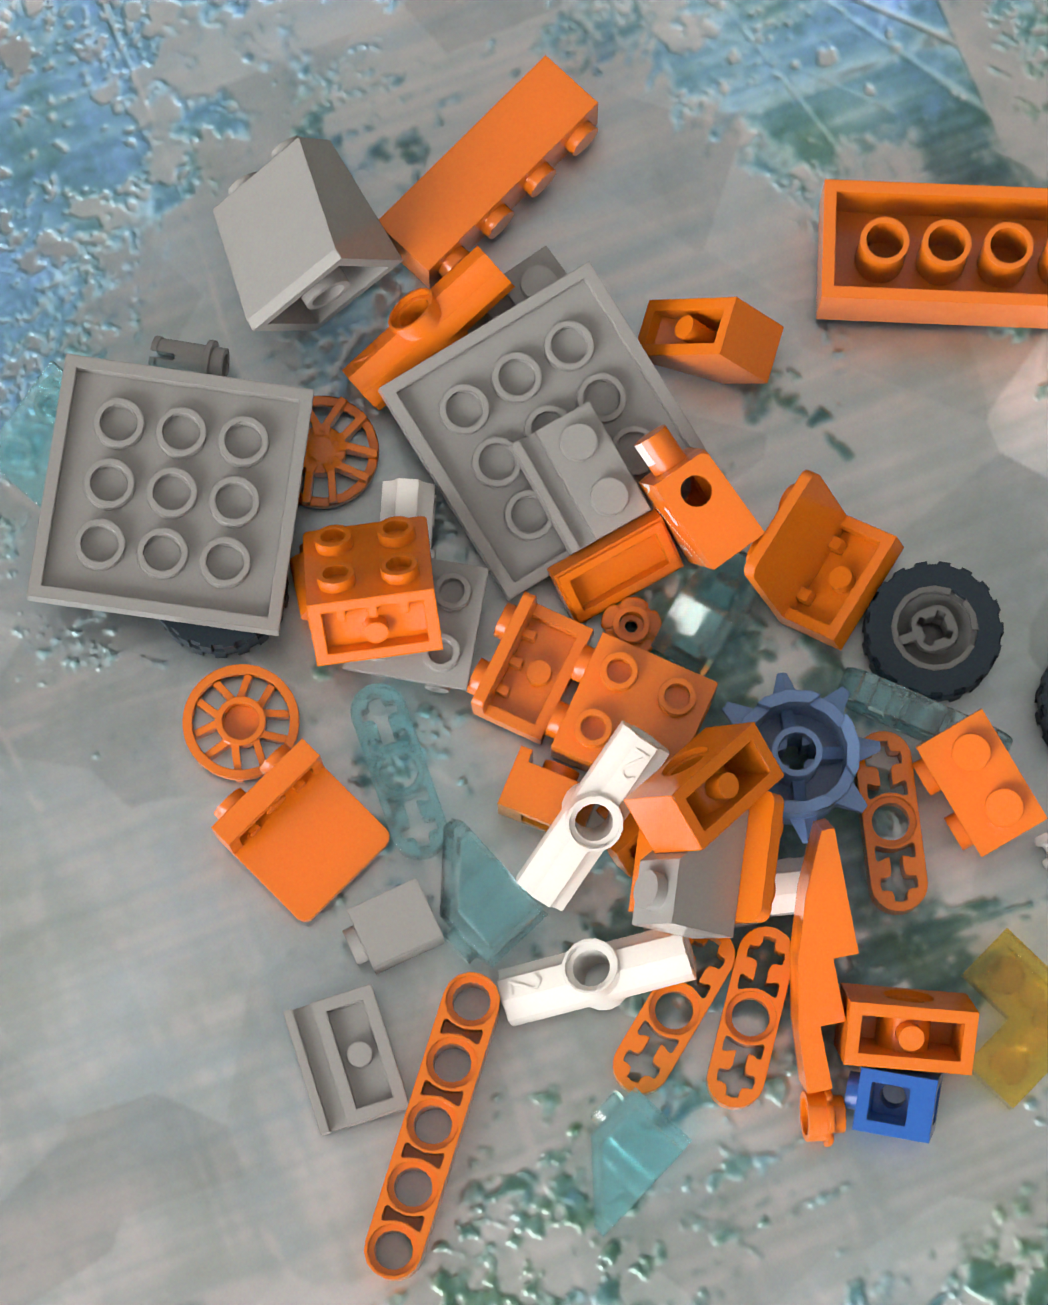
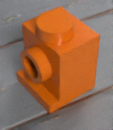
(537, 792)

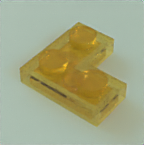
(1017, 987)

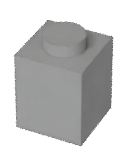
(393, 927)

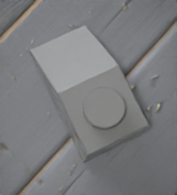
(693, 890)

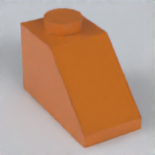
(711, 339)

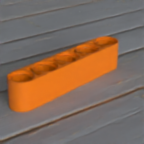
(433, 1093)

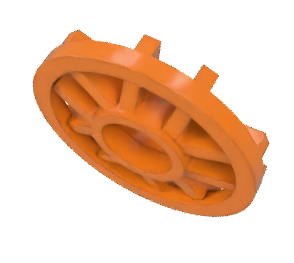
(328, 451)
(239, 720)

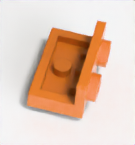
(528, 668)
(979, 783)

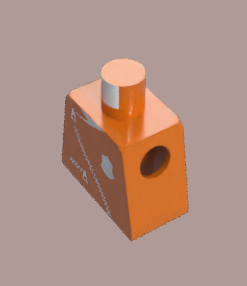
(712, 519)

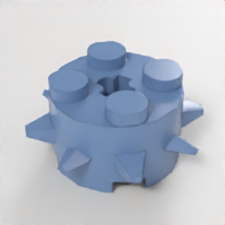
(823, 734)

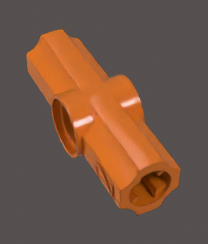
(428, 323)

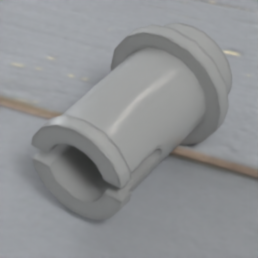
(191, 356)

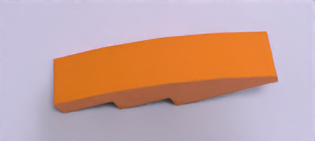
(819, 935)

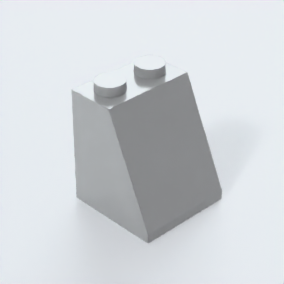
(301, 238)

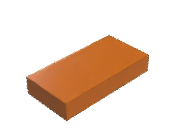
(615, 567)

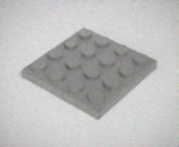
(508, 383)
(171, 495)

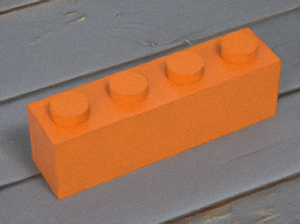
(491, 171)

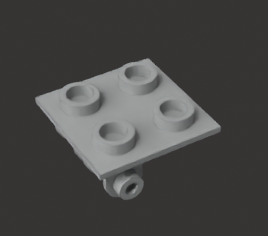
(459, 602)

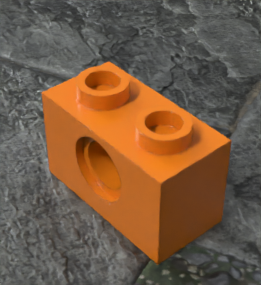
(704, 788)
(907, 1029)

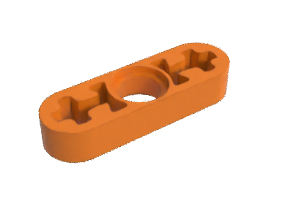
(910, 867)
(663, 1060)
(723, 1060)

